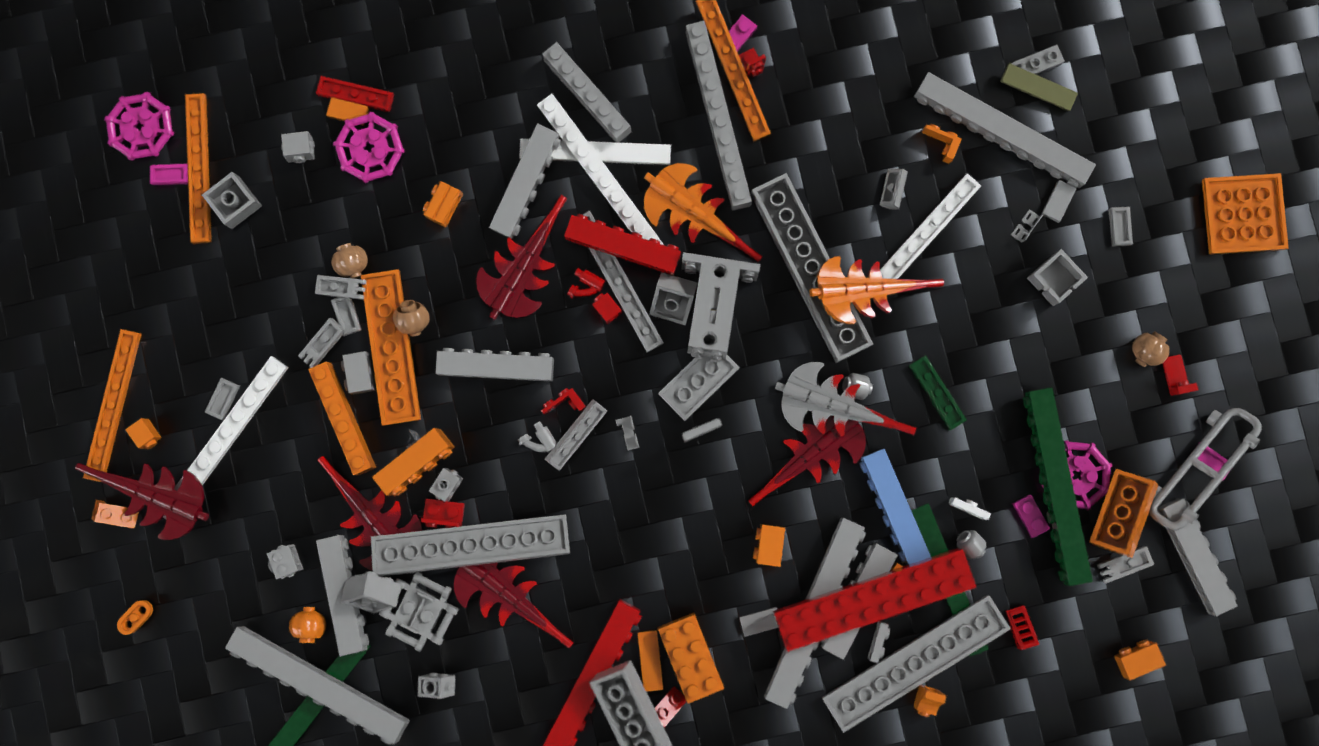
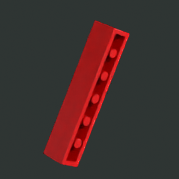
(623, 245)

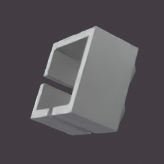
(1056, 276)

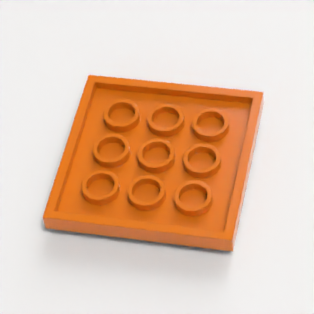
(1245, 213)

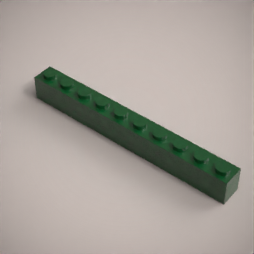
(1058, 487)

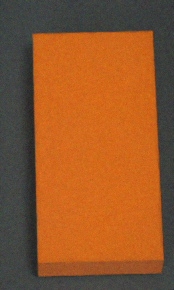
(343, 109)

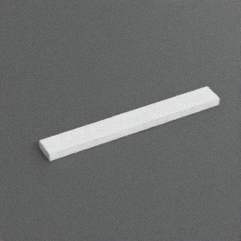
(615, 152)
(930, 228)

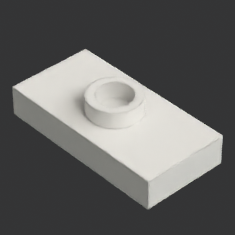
(969, 507)

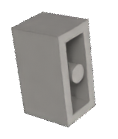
(358, 373)

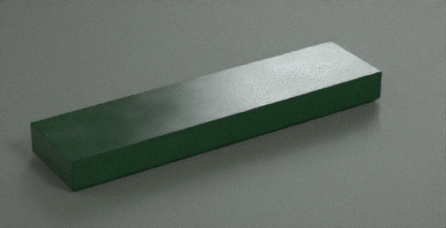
(937, 392)

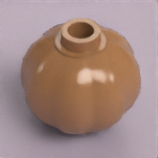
(349, 261)
(411, 317)
(1150, 349)

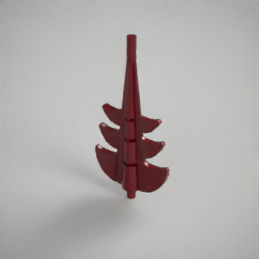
(179, 506)

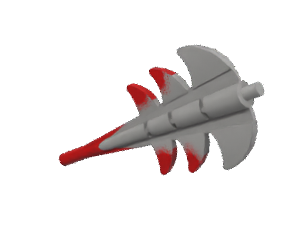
(804, 395)

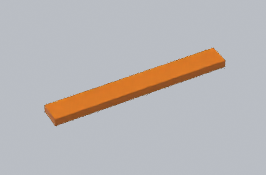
(733, 69)
(198, 167)
(113, 402)

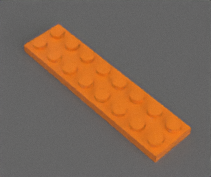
(390, 349)

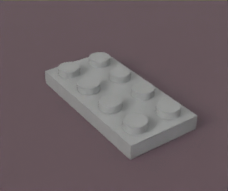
(696, 384)

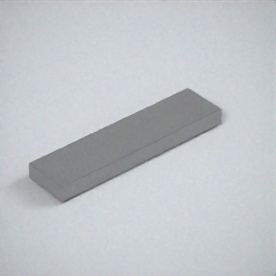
(576, 435)

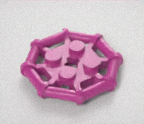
(130, 120)
(362, 156)
(1088, 473)

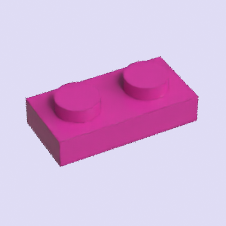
(742, 31)
(1031, 516)

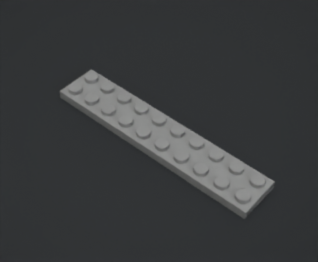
(470, 545)
(916, 663)

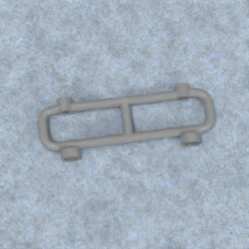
(1218, 421)

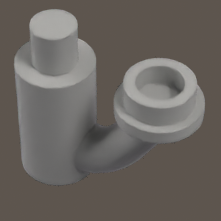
(545, 437)

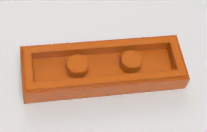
(650, 660)

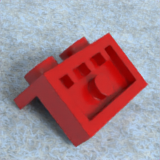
(443, 513)

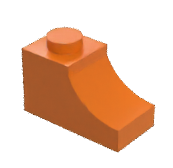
(928, 700)

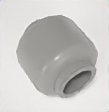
(865, 385)
(972, 544)

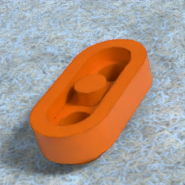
(136, 616)

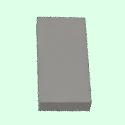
(1058, 201)
(1120, 226)
(346, 315)
(222, 399)
(758, 622)

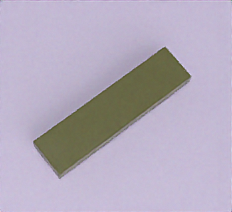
(1039, 87)

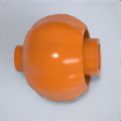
(307, 625)

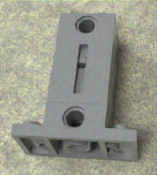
(715, 301)

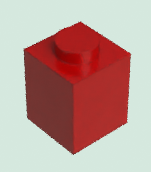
(606, 307)

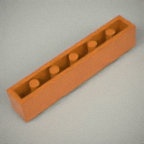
(342, 418)

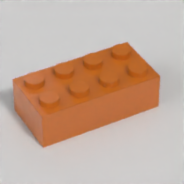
(413, 462)
(1124, 513)
(690, 658)

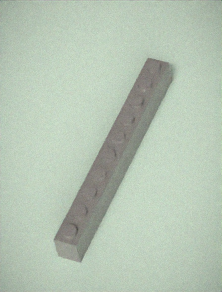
(718, 116)
(1004, 130)
(828, 578)
(317, 684)

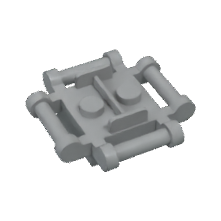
(420, 612)

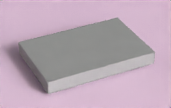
(701, 430)

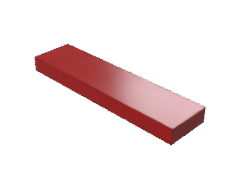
(355, 93)

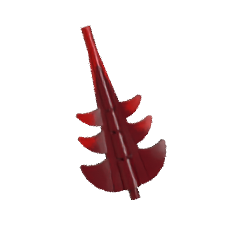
(506, 293)
(817, 448)
(368, 513)
(499, 587)

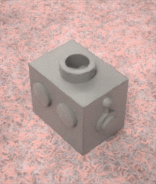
(298, 147)
(452, 481)
(284, 561)
(436, 685)

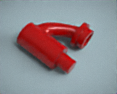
(593, 281)

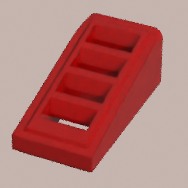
(1028, 625)

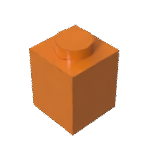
(143, 434)

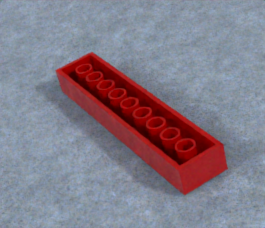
(874, 599)

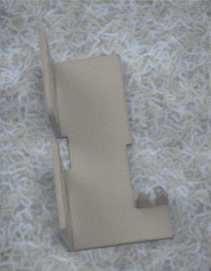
(1022, 230)
(630, 438)

